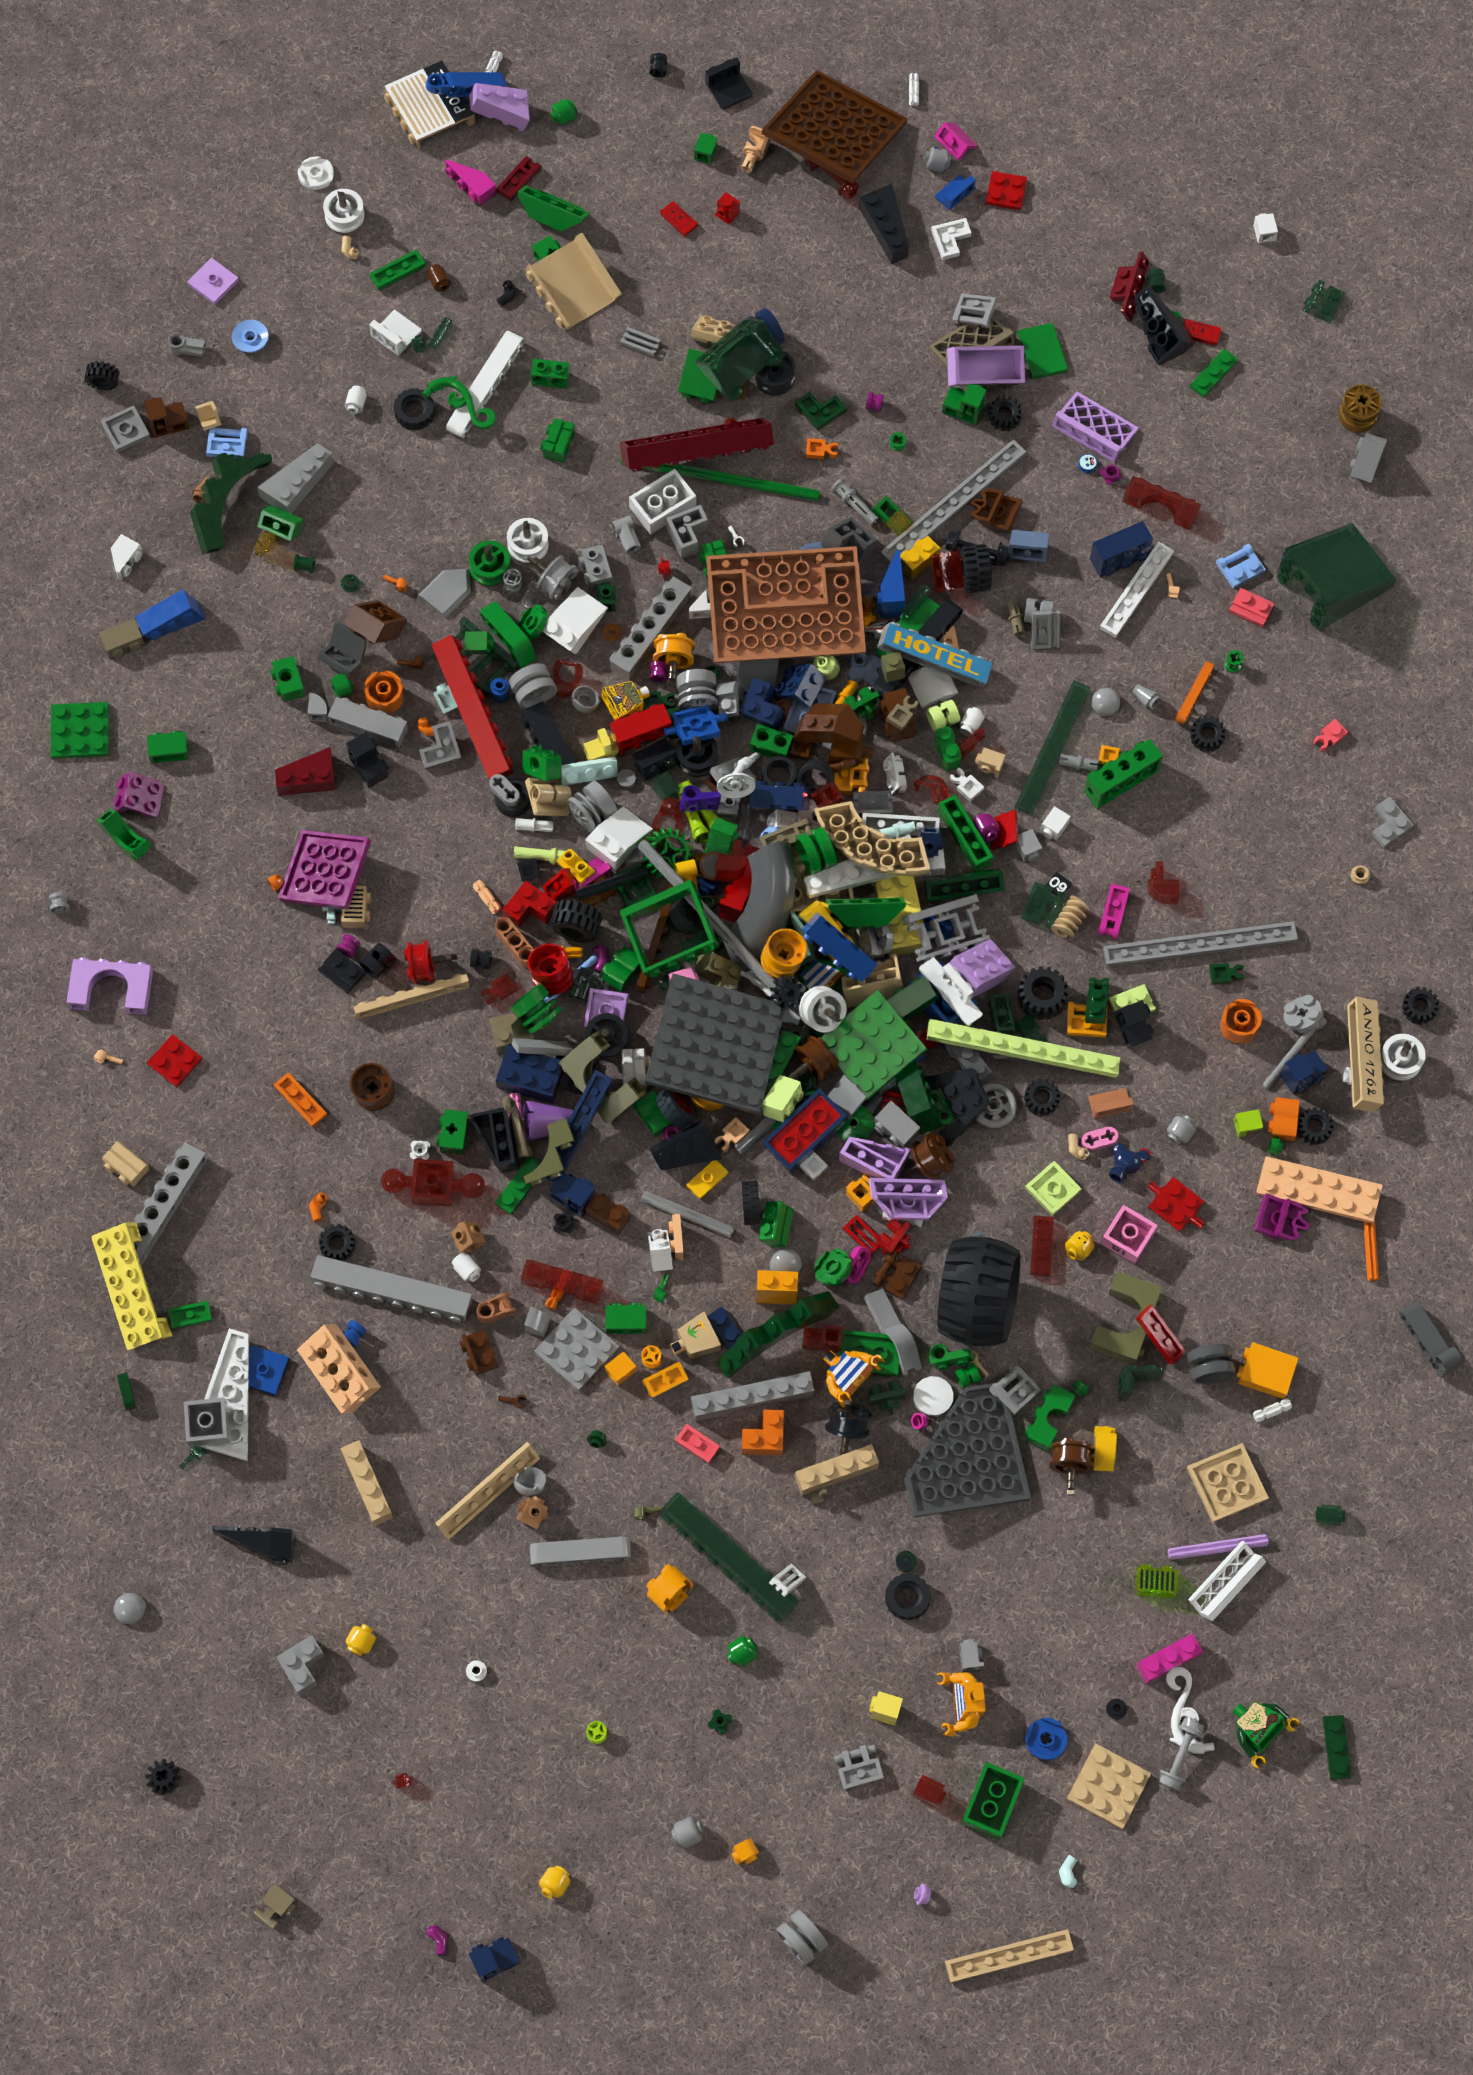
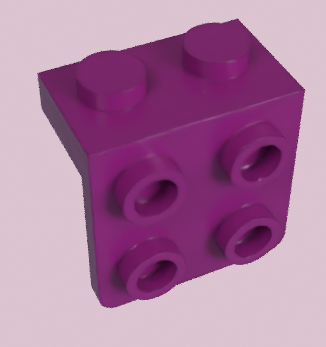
(138, 794)

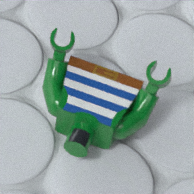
(821, 974)

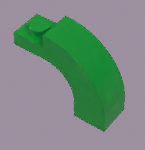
(123, 835)

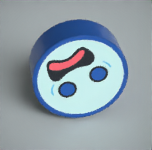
(1087, 463)

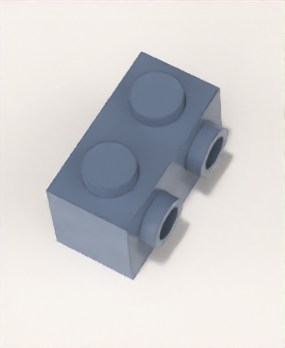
(1032, 545)

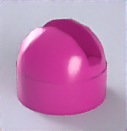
(919, 1421)

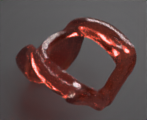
(565, 689)
(939, 791)
(670, 807)

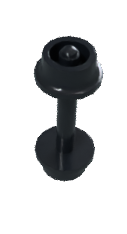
(953, 542)

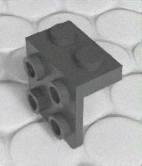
(344, 651)

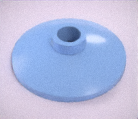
(249, 329)

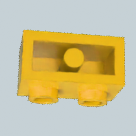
(918, 558)

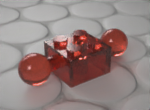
(424, 1173)

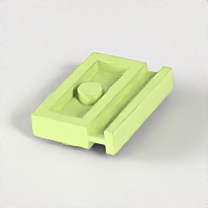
(1131, 996)

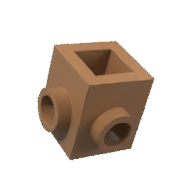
(468, 1237)
(525, 1508)

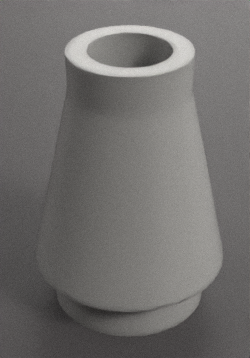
(1148, 697)

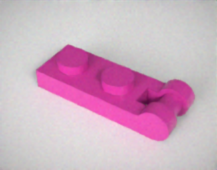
(1114, 910)

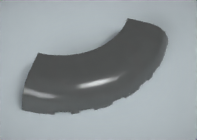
(769, 899)

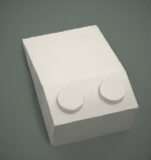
(574, 620)
(617, 837)

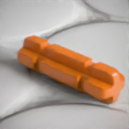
(556, 1296)

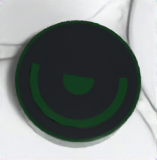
(905, 1561)

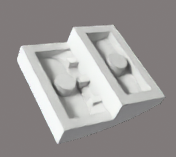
(931, 686)

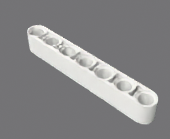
(486, 381)

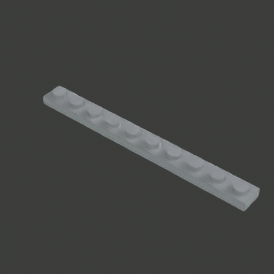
(956, 499)
(1200, 944)

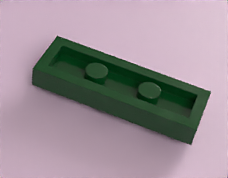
(1336, 1747)

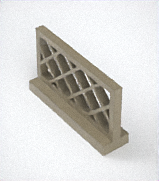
(1006, 338)

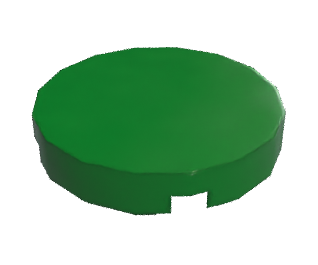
(533, 621)
(833, 1267)

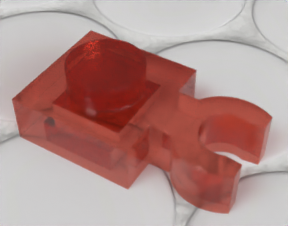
(970, 743)
(501, 988)

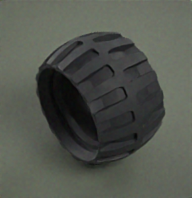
(978, 1291)

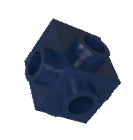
(931, 841)

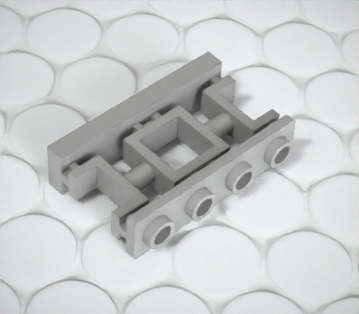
(941, 914)

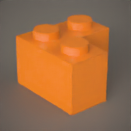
(766, 1440)

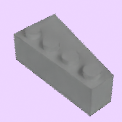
(297, 479)

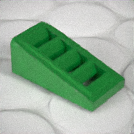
(882, 515)

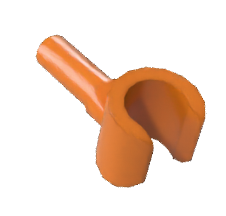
(401, 584)

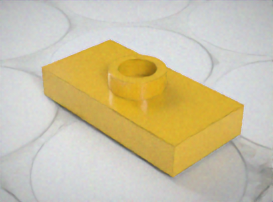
(707, 1179)

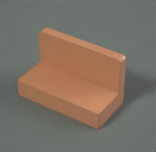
(1110, 1103)

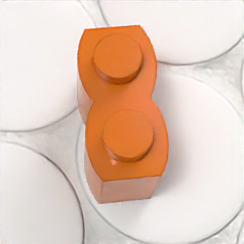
(1285, 1118)

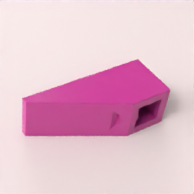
(474, 182)

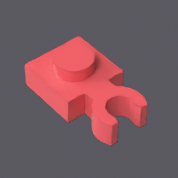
(1331, 734)

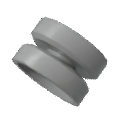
(532, 685)
(804, 1935)

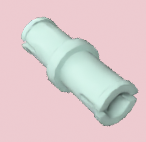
(898, 830)

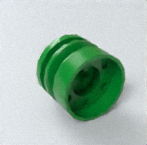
(536, 1008)

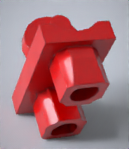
(889, 1243)

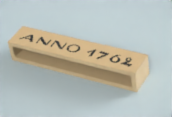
(1365, 1054)

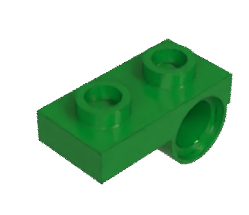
(958, 1357)

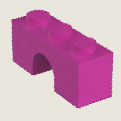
(1169, 1658)

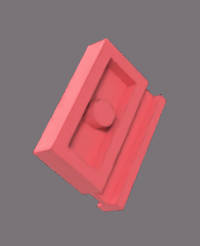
(1251, 607)

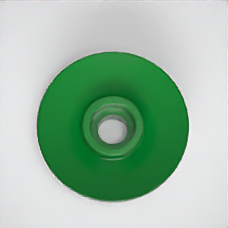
(864, 1125)

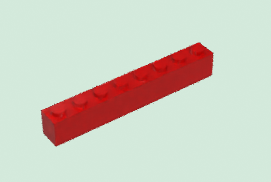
(472, 708)

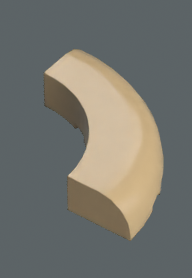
(870, 847)

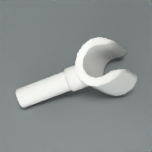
(735, 537)

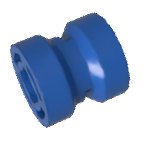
(353, 1332)

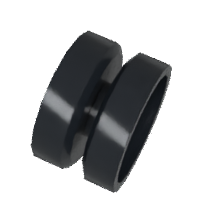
(777, 379)

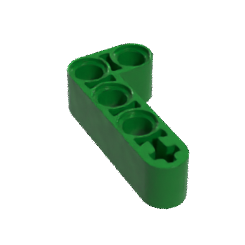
(508, 633)

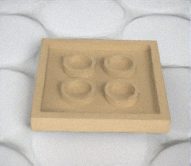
(1227, 1483)
(1108, 1786)

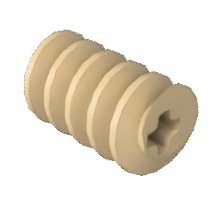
(1069, 917)

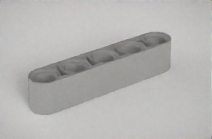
(580, 1551)

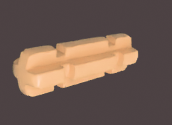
(486, 896)

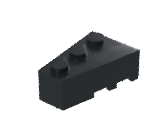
(498, 1137)
(686, 1148)

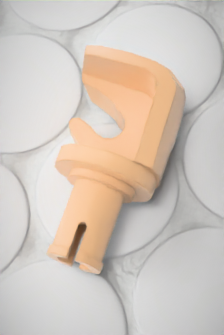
(757, 152)

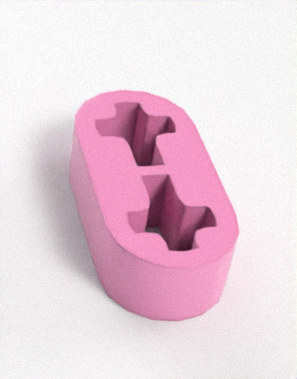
(1098, 1134)

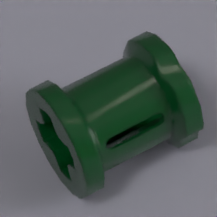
(304, 563)

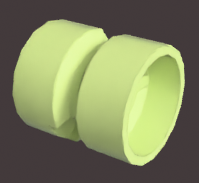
(936, 715)

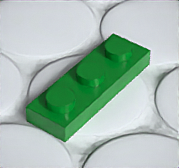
(397, 270)
(1213, 373)
(517, 1188)

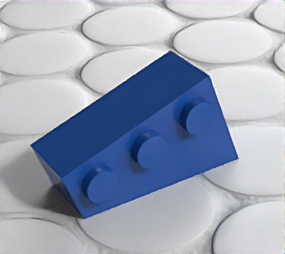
(170, 615)

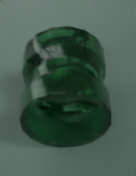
(1156, 280)

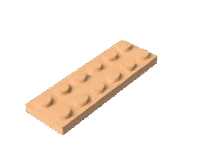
(1320, 1189)

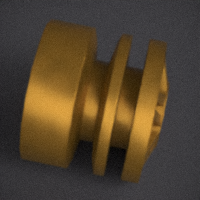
(1360, 408)

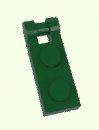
(1097, 1001)

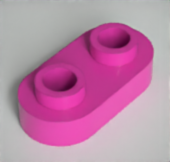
(860, 1259)

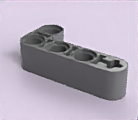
(1429, 1339)

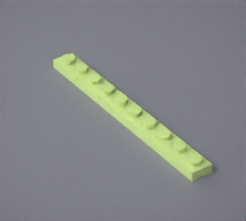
(1023, 1048)

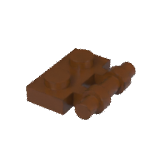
(902, 1277)

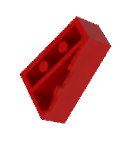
(639, 727)

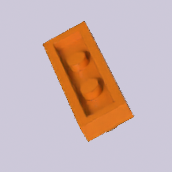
(300, 1100)

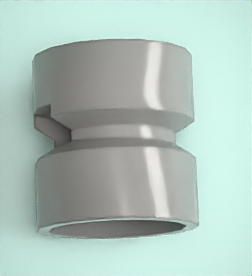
(1033, 605)

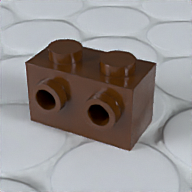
(607, 1213)

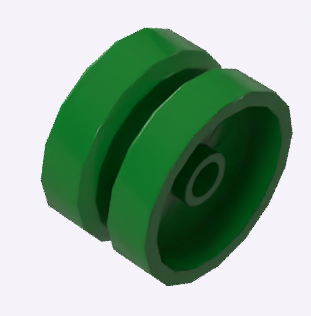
(816, 850)

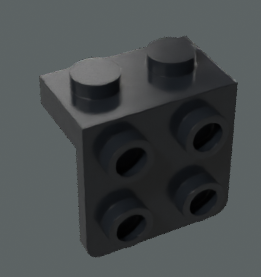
(727, 83)

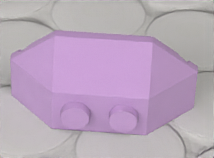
(908, 1197)

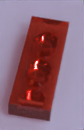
(1042, 1246)

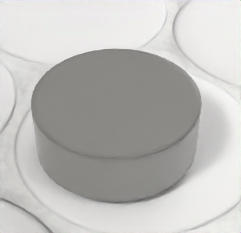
(626, 779)

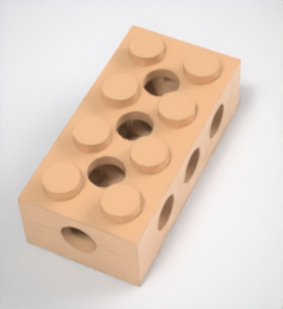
(338, 1368)

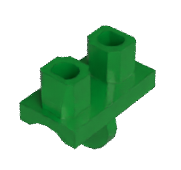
(865, 706)

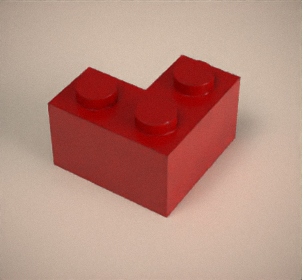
(529, 901)

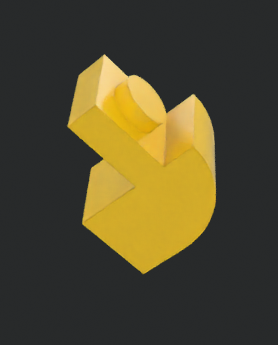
(1105, 1448)

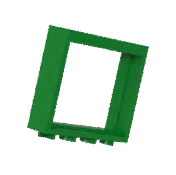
(654, 903)

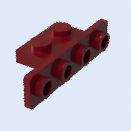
(1128, 284)

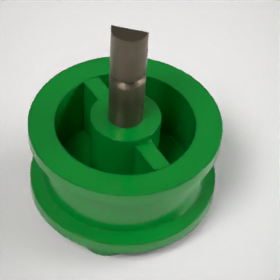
(489, 562)

